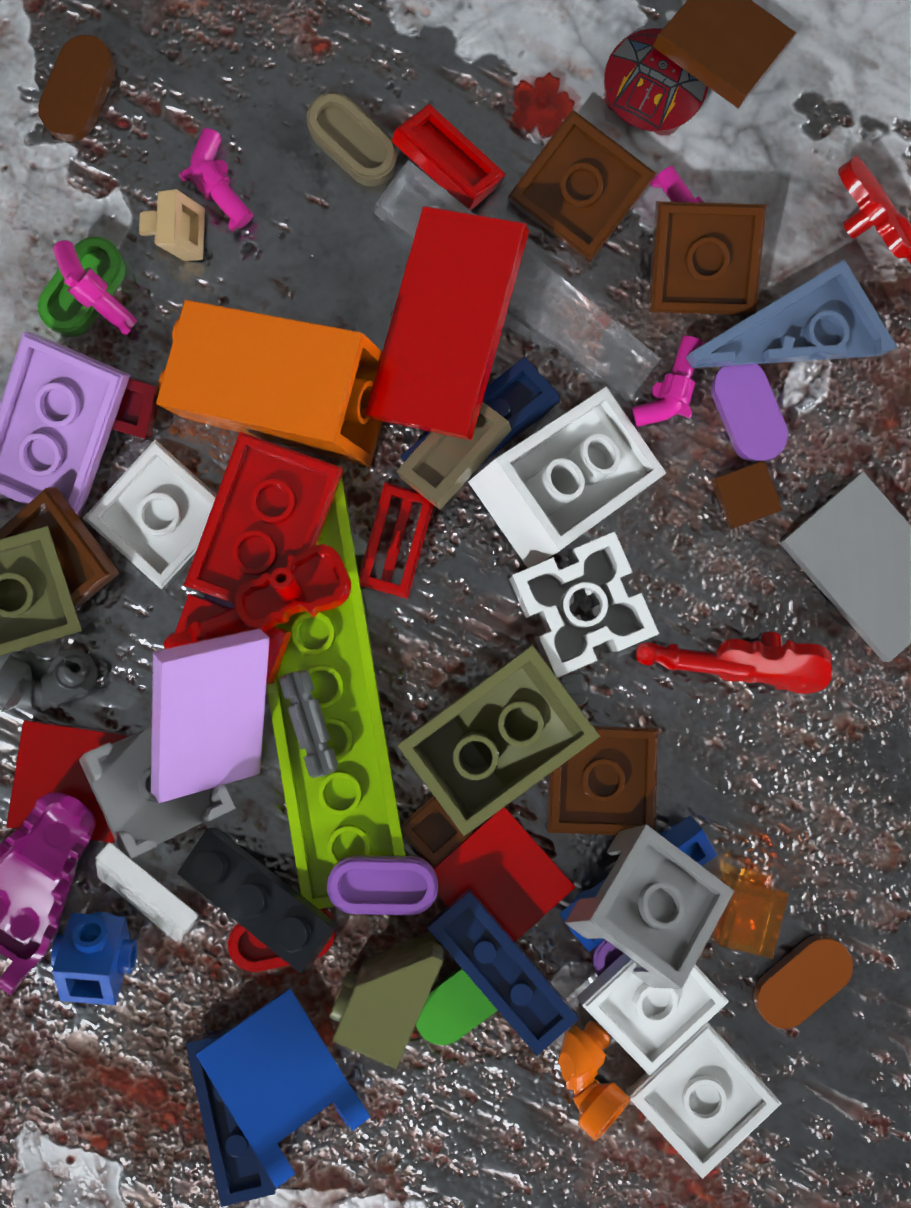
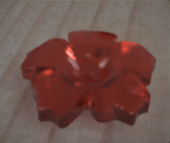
(541, 105)

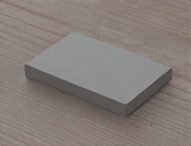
(861, 561)

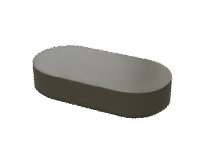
(352, 139)

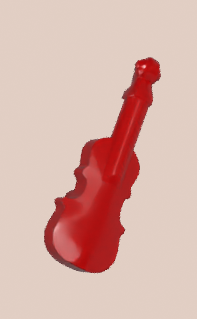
(875, 209)
(309, 583)
(790, 667)

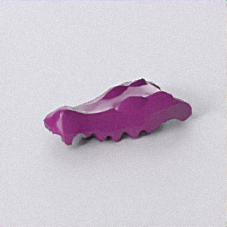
(36, 879)

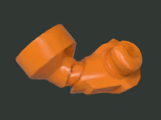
(579, 1064)

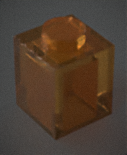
(752, 914)

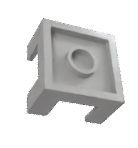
(122, 788)
(654, 907)

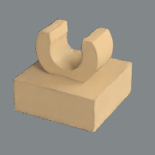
(176, 225)

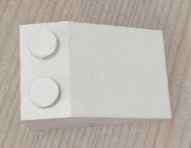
(566, 477)

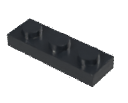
(258, 899)

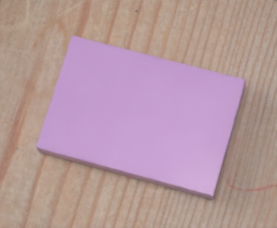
(55, 420)
(207, 713)

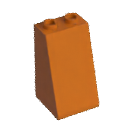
(273, 380)

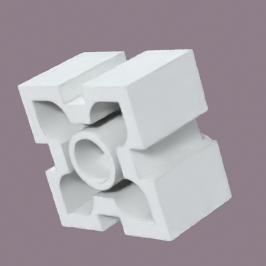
(613, 619)

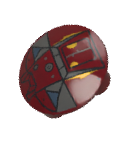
(649, 87)

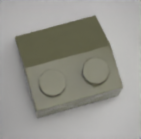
(386, 998)

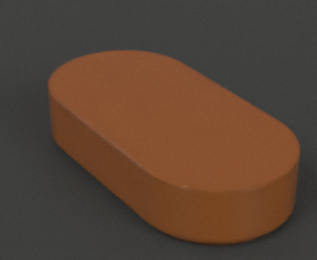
(803, 981)

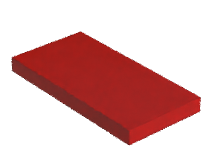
(447, 322)

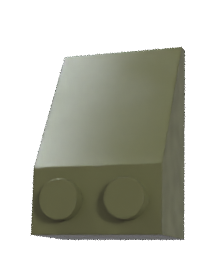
(33, 592)
(497, 740)

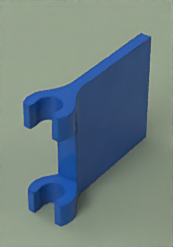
(277, 1078)

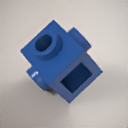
(92, 958)

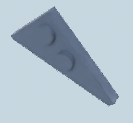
(813, 322)

